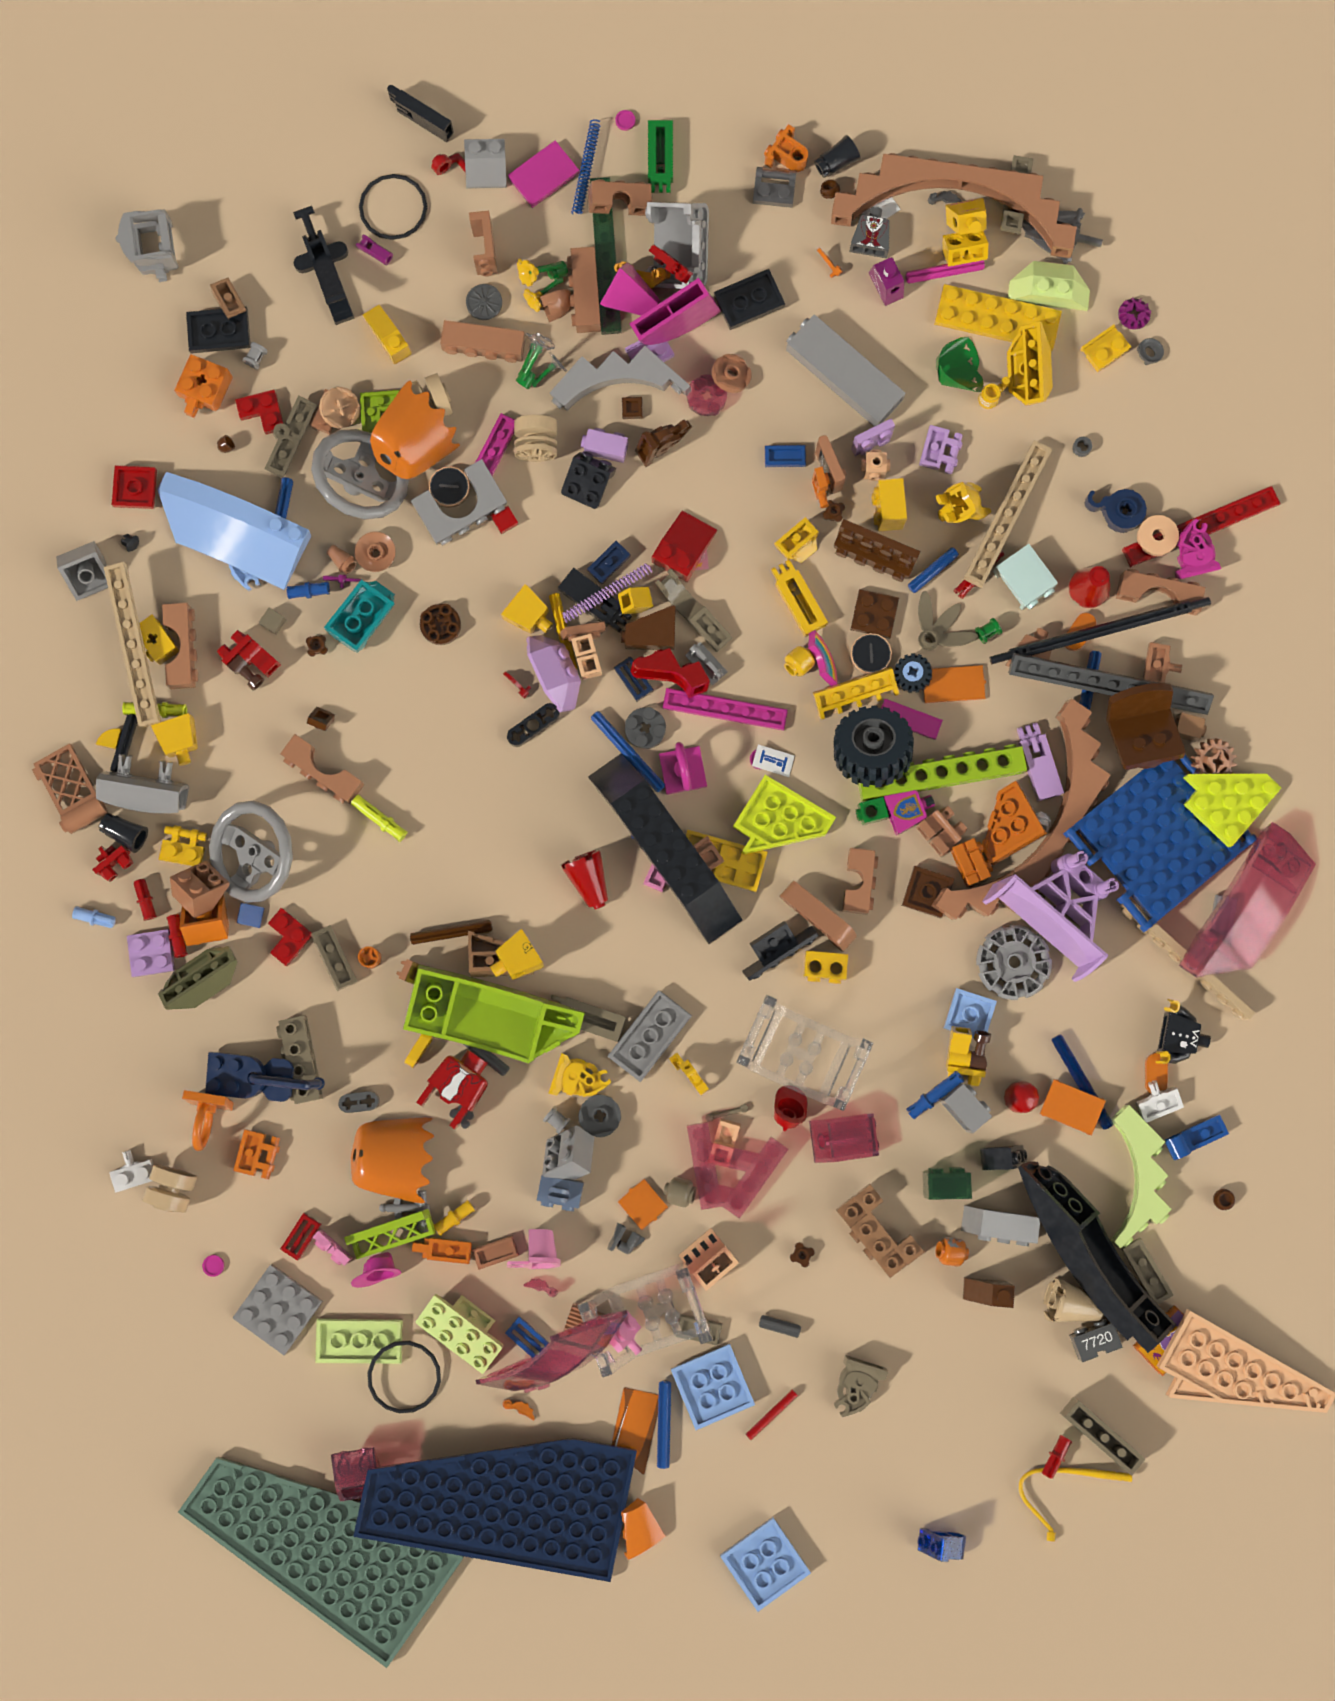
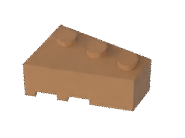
(483, 955)

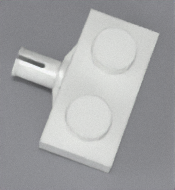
(1159, 1102)
(132, 1173)

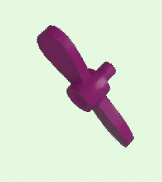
(342, 579)

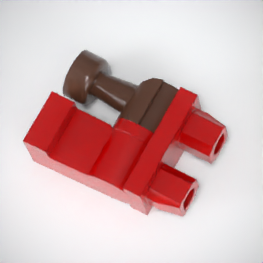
(243, 655)

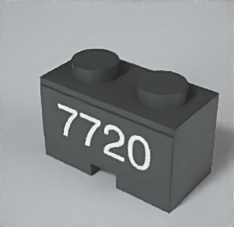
(1095, 1339)

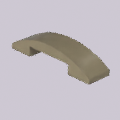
(1011, 220)

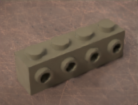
(300, 1052)

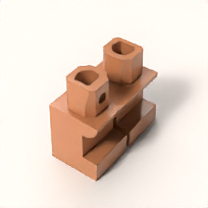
(949, 835)

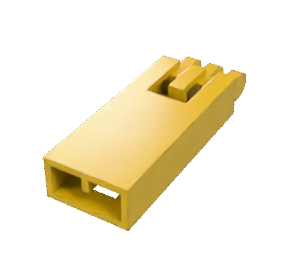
(802, 606)

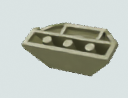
(199, 979)

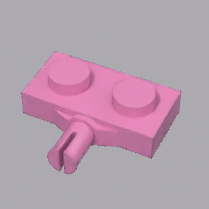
(326, 1243)
(626, 1334)

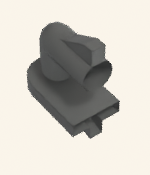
(633, 1241)

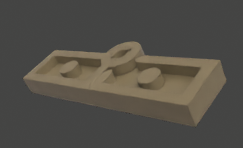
(289, 436)

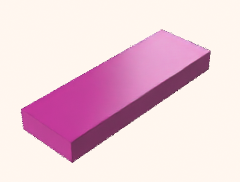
(497, 442)
(919, 722)

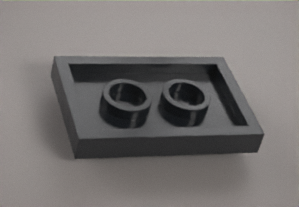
(749, 299)
(215, 332)

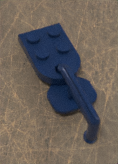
(233, 1077)

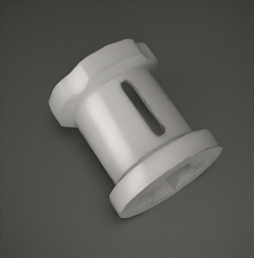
(255, 355)
(556, 1119)

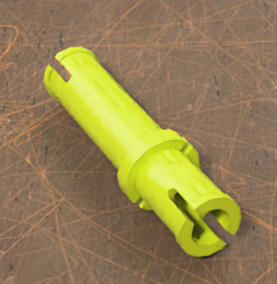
(165, 709)
(386, 824)

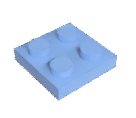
(970, 1011)

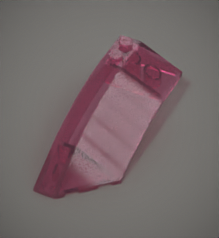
(1251, 906)
(561, 1357)

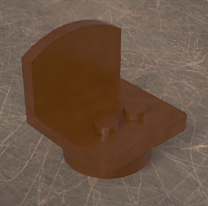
(1144, 726)

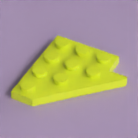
(1229, 801)
(780, 818)

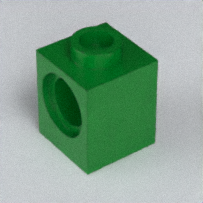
(880, 807)

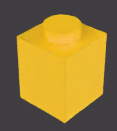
(635, 600)

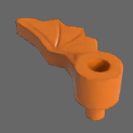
(836, 270)
(522, 1408)

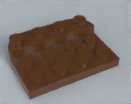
(875, 551)

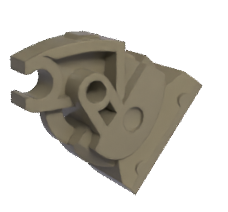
(861, 1382)

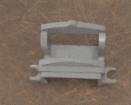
(130, 241)

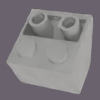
(568, 1154)

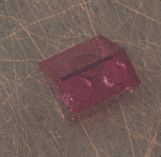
(844, 1138)

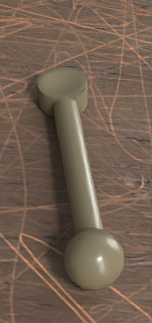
(743, 1108)

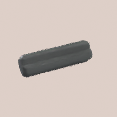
(779, 1326)

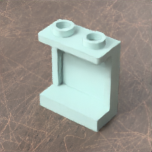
(1026, 577)

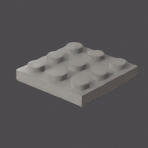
(277, 1309)

